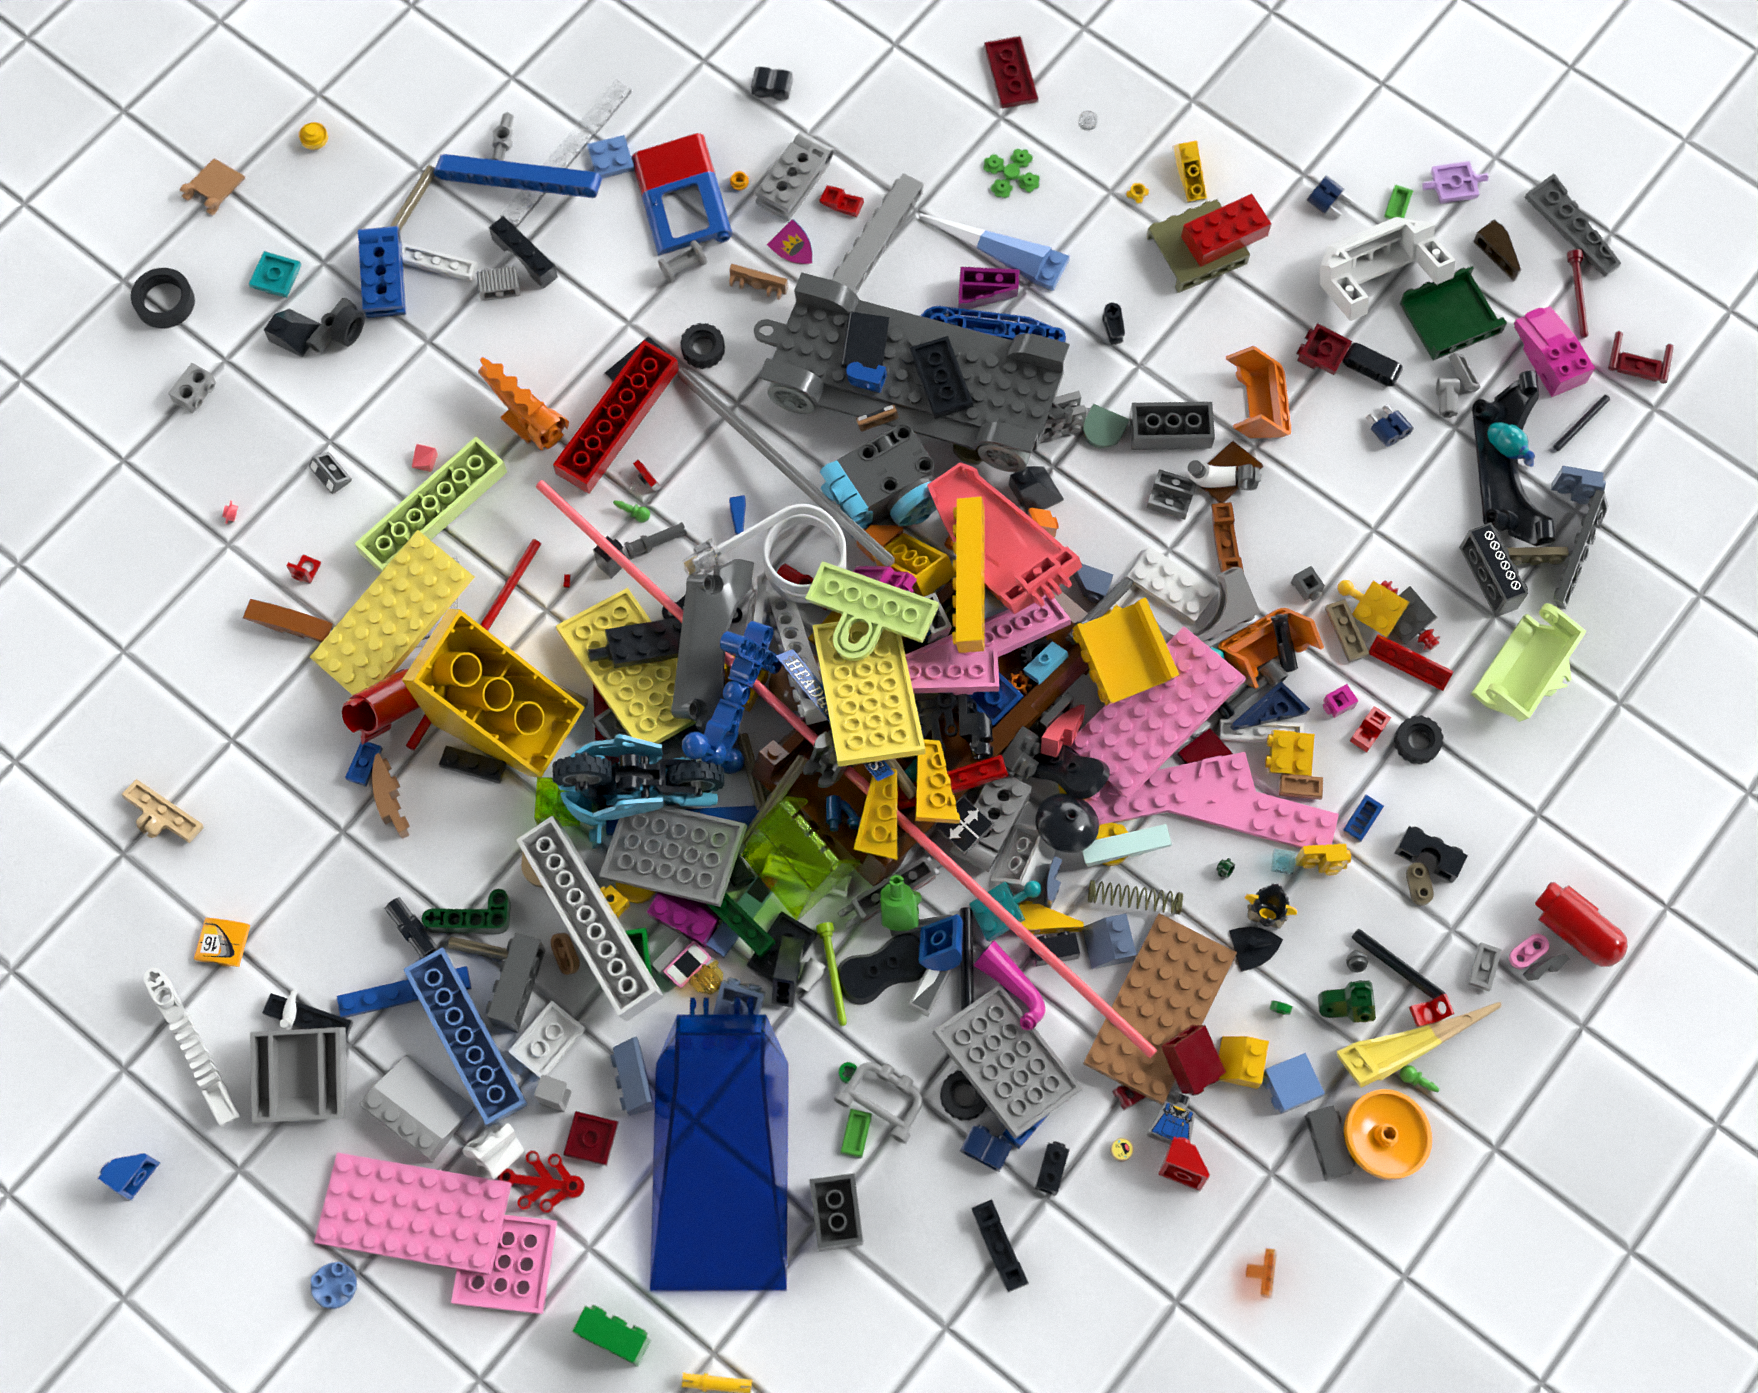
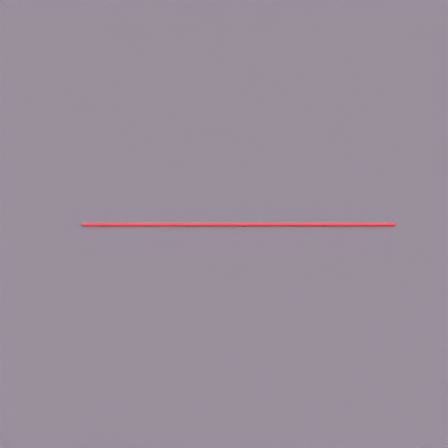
(863, 785)

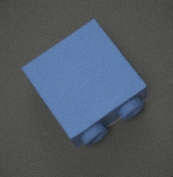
(1292, 1083)

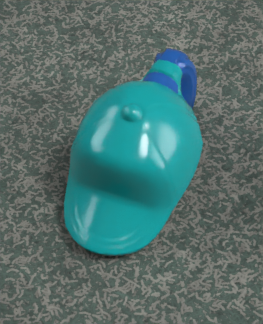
(1511, 442)

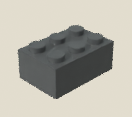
(836, 1212)

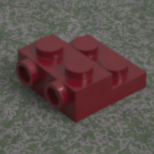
(1323, 349)

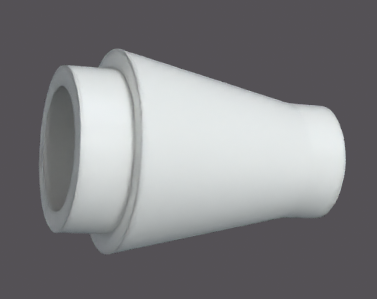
(811, 973)

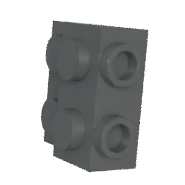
(1020, 754)

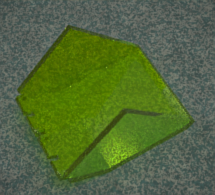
(793, 861)

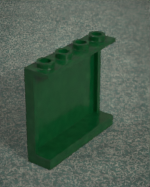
(1451, 314)

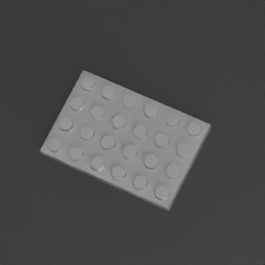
(675, 853)
(1005, 1063)

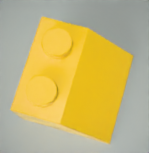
(1243, 1060)

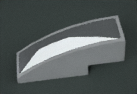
(928, 991)

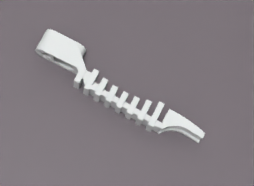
(192, 1045)

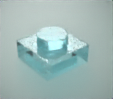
(1283, 861)

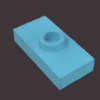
(1045, 662)

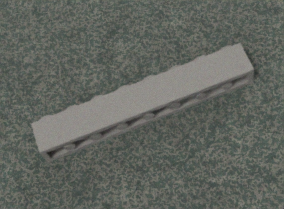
(879, 232)

